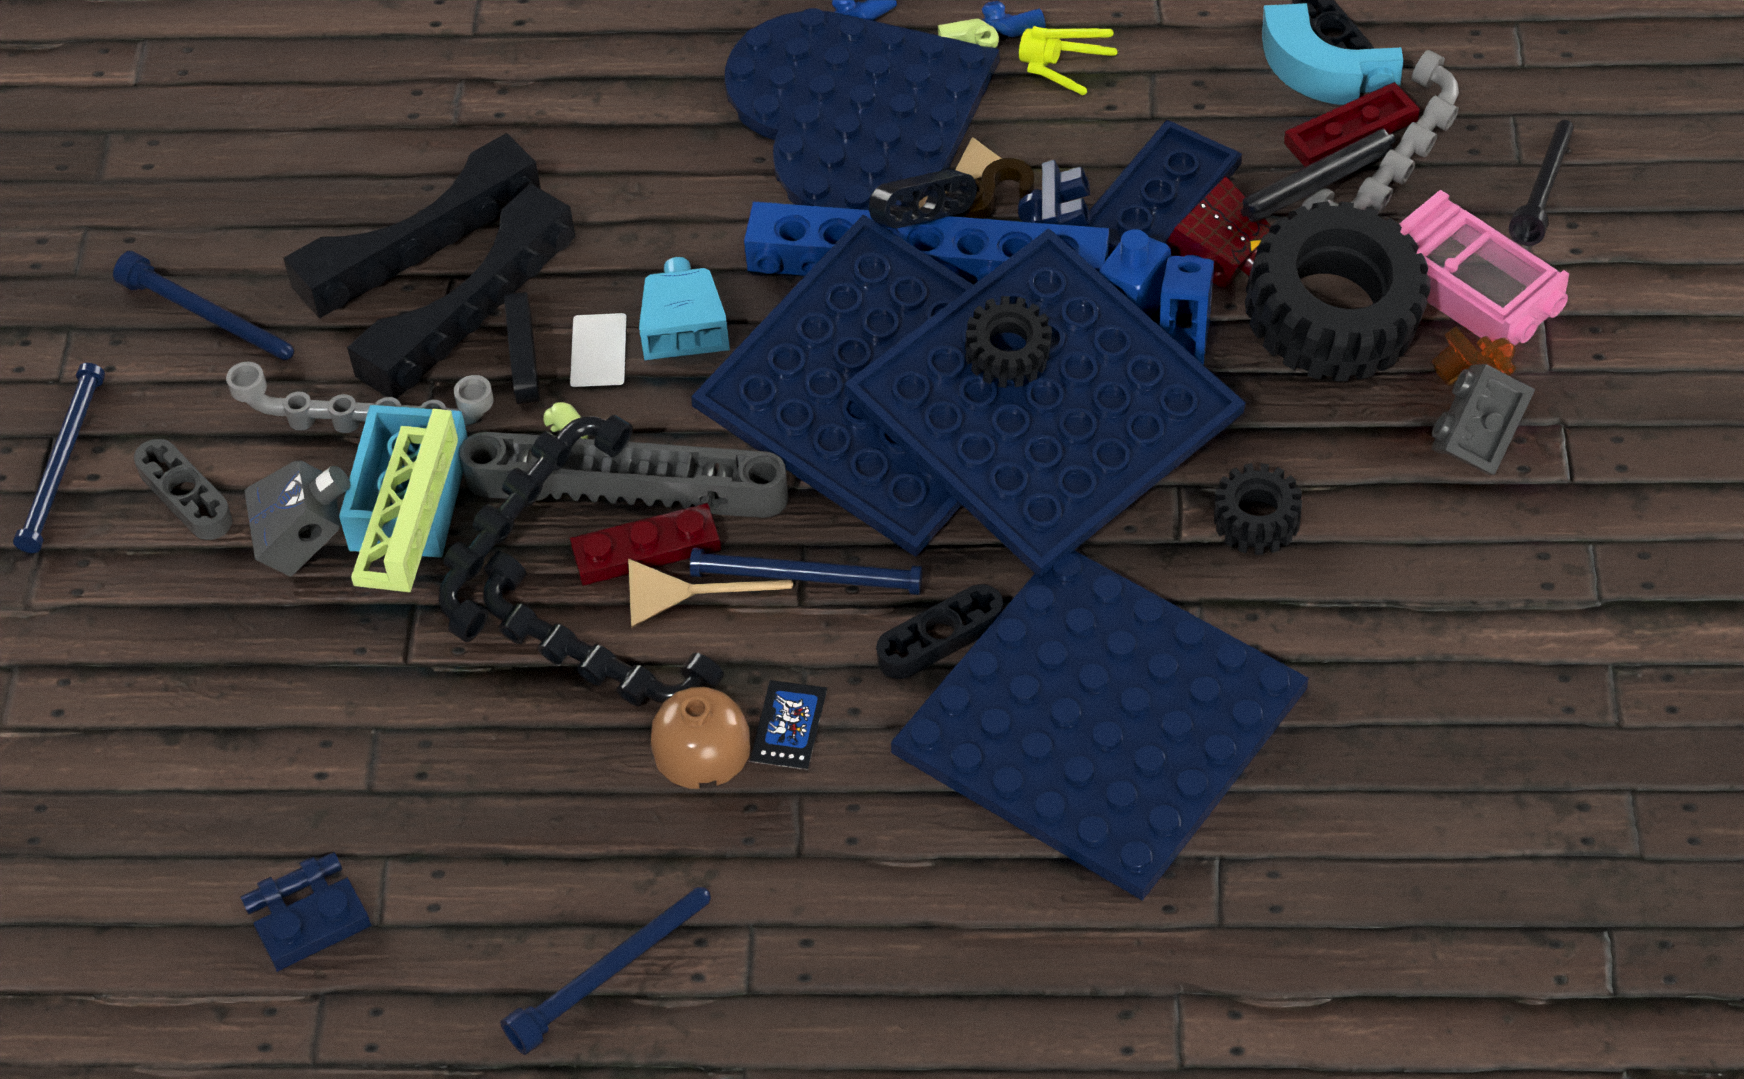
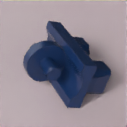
(1054, 201)

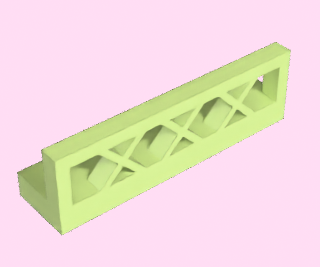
(414, 511)

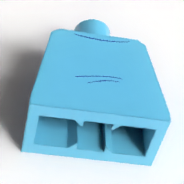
(681, 313)

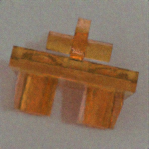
(1462, 354)

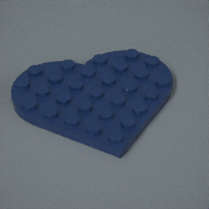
(854, 101)

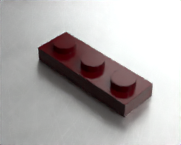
(1381, 109)
(645, 541)

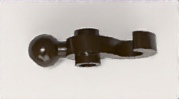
(993, 174)

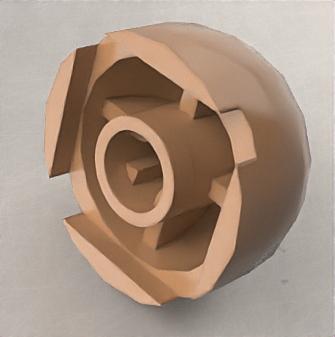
(700, 737)

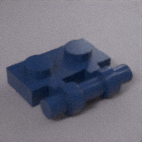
(310, 923)

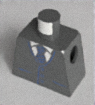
(294, 513)

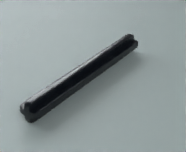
(1317, 175)

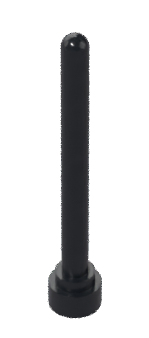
(1530, 221)

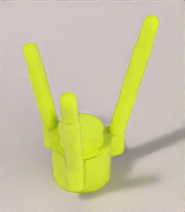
(1043, 46)

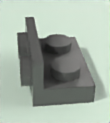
(1481, 417)

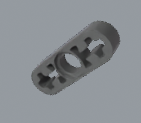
(187, 505)

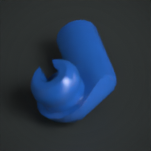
(867, 10)
(1011, 24)

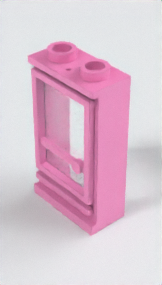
(1482, 274)

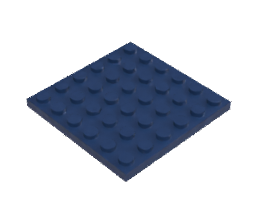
(790, 373)
(1078, 441)
(1100, 720)

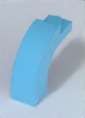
(1319, 68)

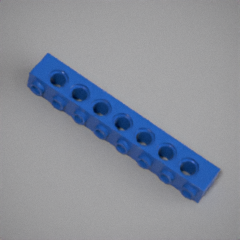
(797, 236)

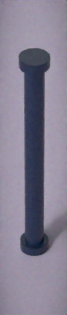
(30, 538)
(806, 571)

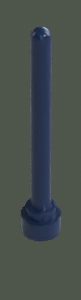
(137, 273)
(527, 1026)

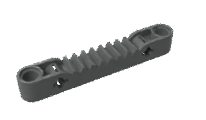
(746, 480)

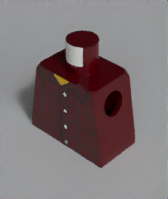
(1220, 233)

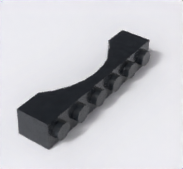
(344, 267)
(404, 347)

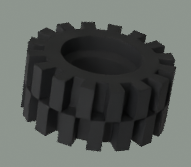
(1009, 319)
(1260, 487)

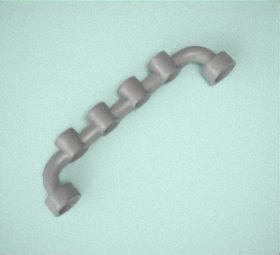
(1416, 139)
(248, 385)

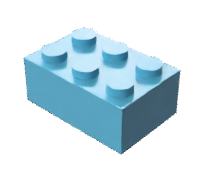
(370, 466)

